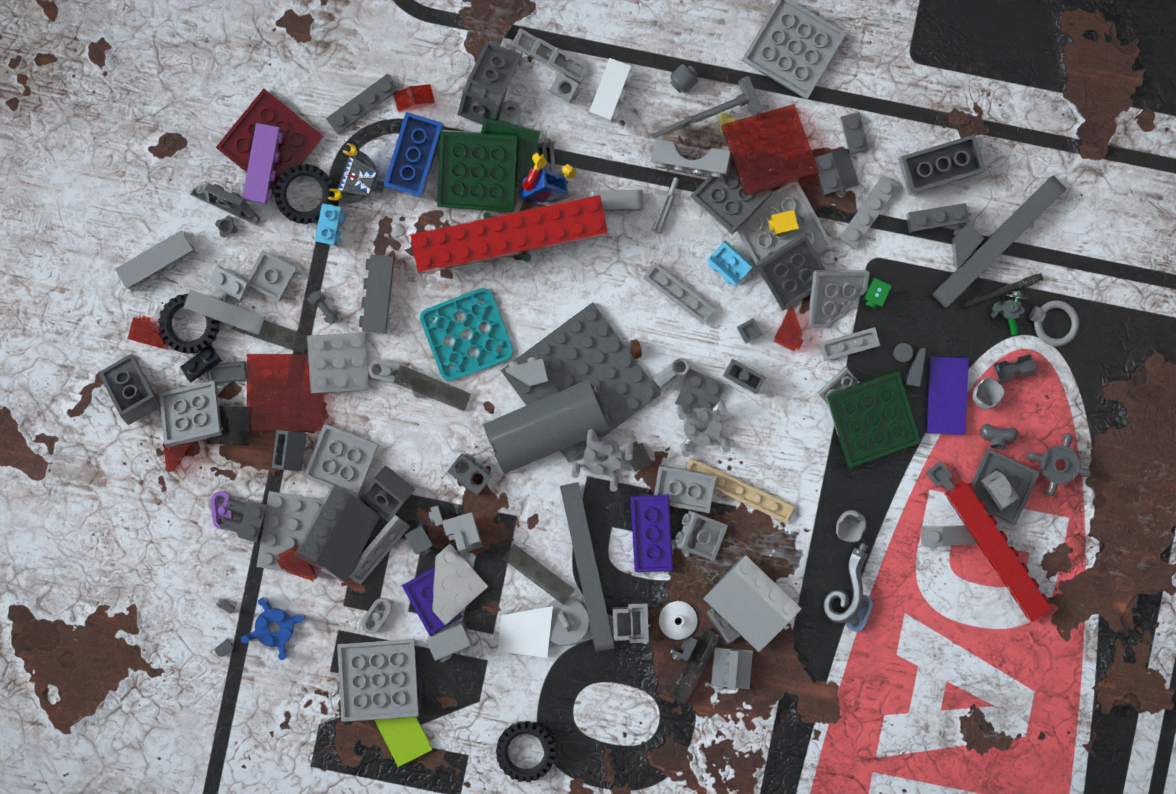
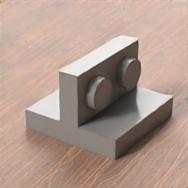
(731, 668)

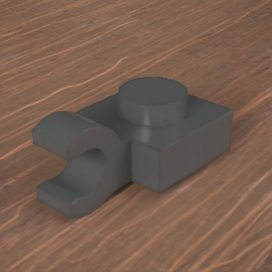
(940, 476)

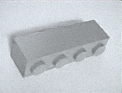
(155, 260)

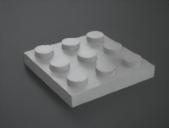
(337, 362)
(190, 414)
(340, 460)

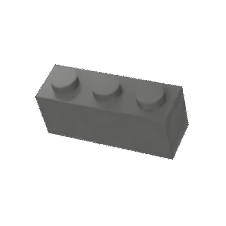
(937, 217)

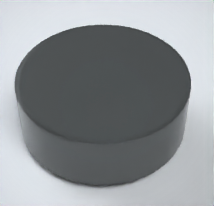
(903, 352)

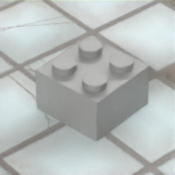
(449, 641)

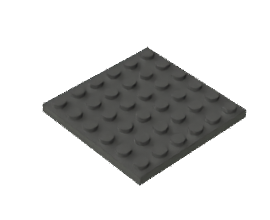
(589, 350)

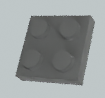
(699, 391)

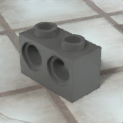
(467, 477)

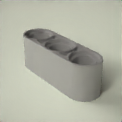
(620, 199)

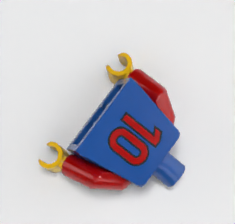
(543, 184)

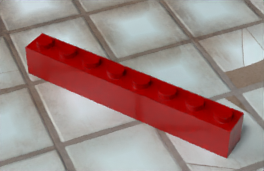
(997, 551)

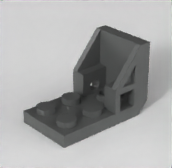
(488, 83)

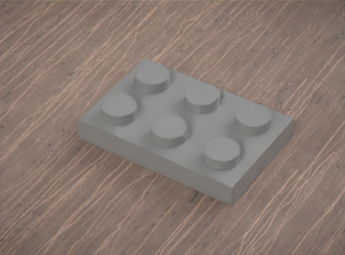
(686, 487)

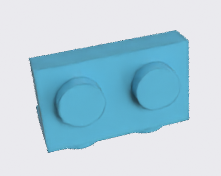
(329, 224)
(729, 263)

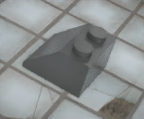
(835, 172)
(387, 493)

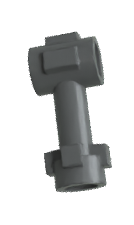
(317, 299)

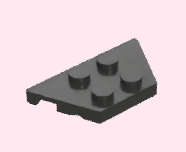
(226, 201)

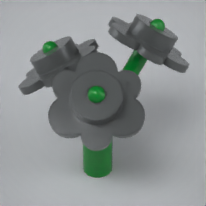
(1010, 310)

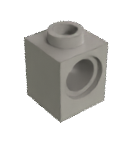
(559, 82)

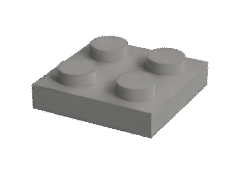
(271, 275)

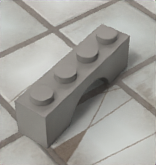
(715, 161)

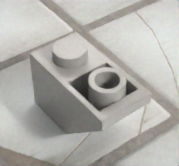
(530, 373)

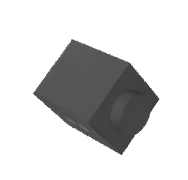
(419, 540)

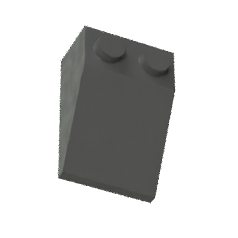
(129, 389)

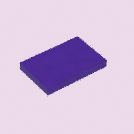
(421, 597)

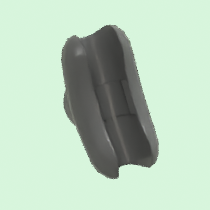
(997, 436)

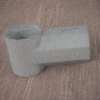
(670, 374)

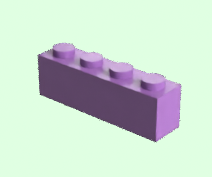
(262, 163)

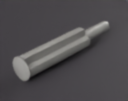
(665, 208)

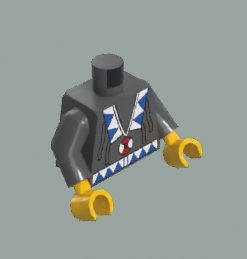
(358, 178)

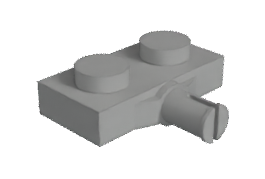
(229, 283)

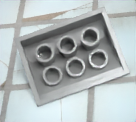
(752, 603)

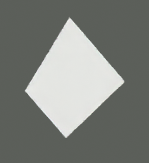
(526, 632)

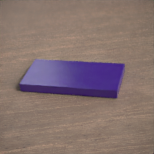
(947, 395)
(651, 533)

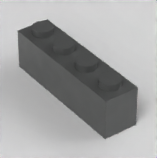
(378, 294)

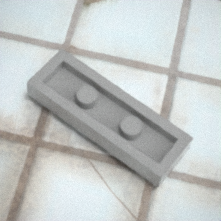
(849, 344)

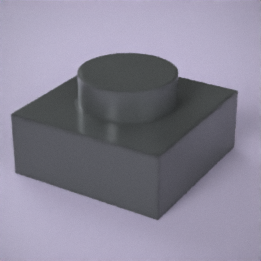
(749, 330)

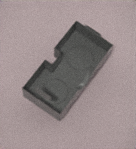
(1007, 371)

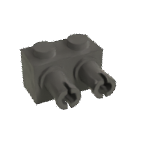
(252, 518)

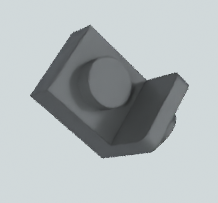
(687, 646)

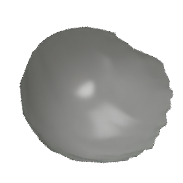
(988, 393)
(851, 526)

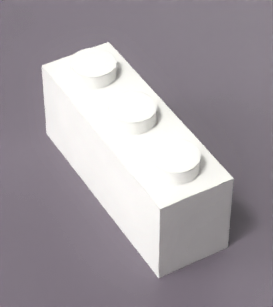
(611, 90)

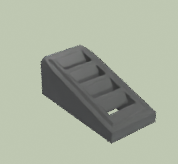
(915, 372)

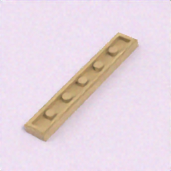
(745, 493)

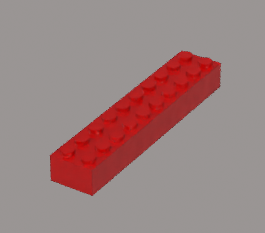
(509, 234)

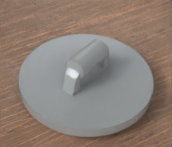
(568, 622)

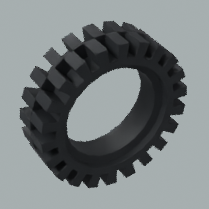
(283, 183)
(172, 340)
(525, 774)

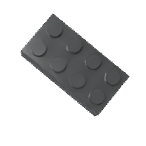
(941, 164)

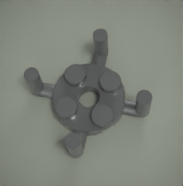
(1049, 458)

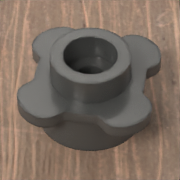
(226, 221)

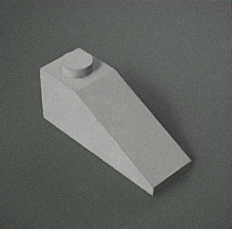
(945, 535)

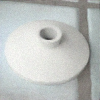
(670, 613)

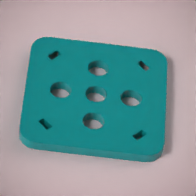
(474, 315)

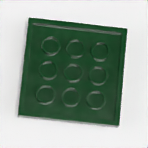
(477, 171)
(873, 418)

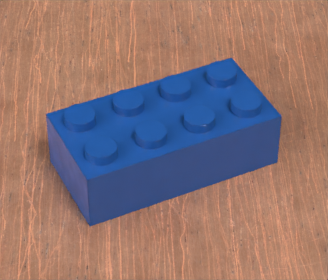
(413, 155)

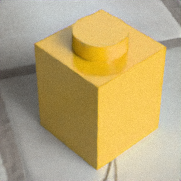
(783, 222)

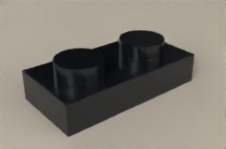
(200, 363)

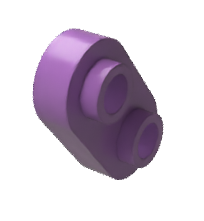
(218, 509)

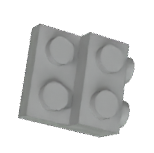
(701, 535)

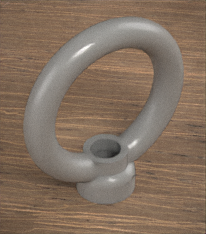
(1038, 315)

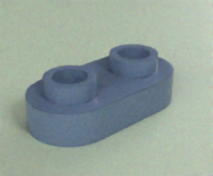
(862, 615)

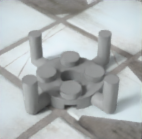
(703, 436)
(603, 465)

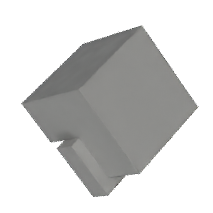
(465, 533)
(631, 623)

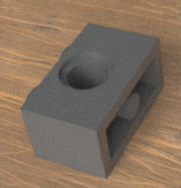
(744, 376)

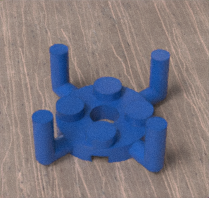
(263, 632)

